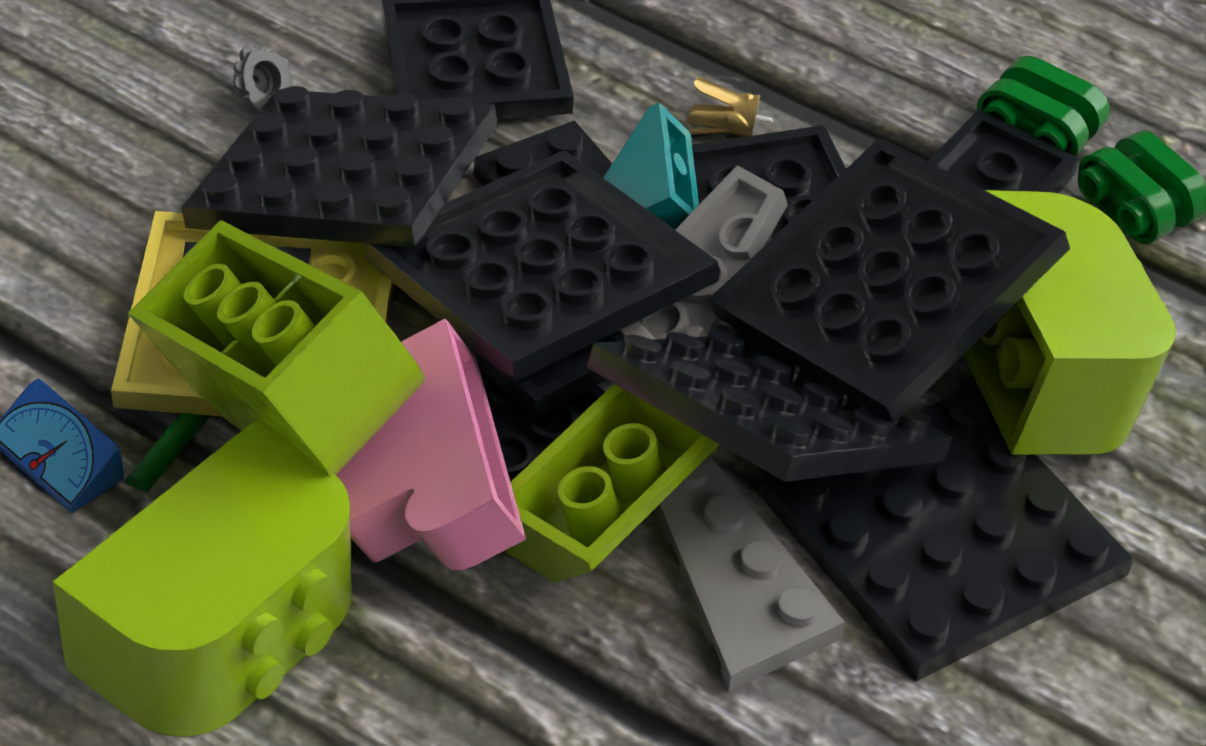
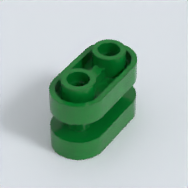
(1047, 103)
(1143, 186)

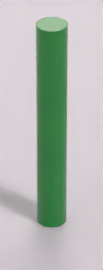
(165, 450)

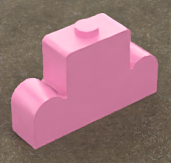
(435, 466)

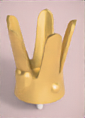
(735, 119)

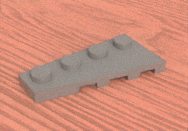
(731, 228)
(746, 584)

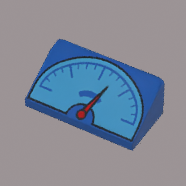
(59, 447)

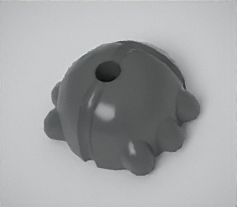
(259, 76)

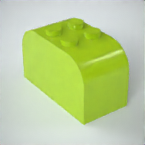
(279, 345)
(1080, 345)
(212, 588)

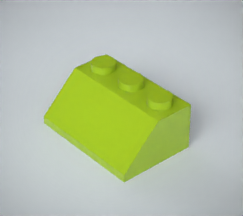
(601, 482)

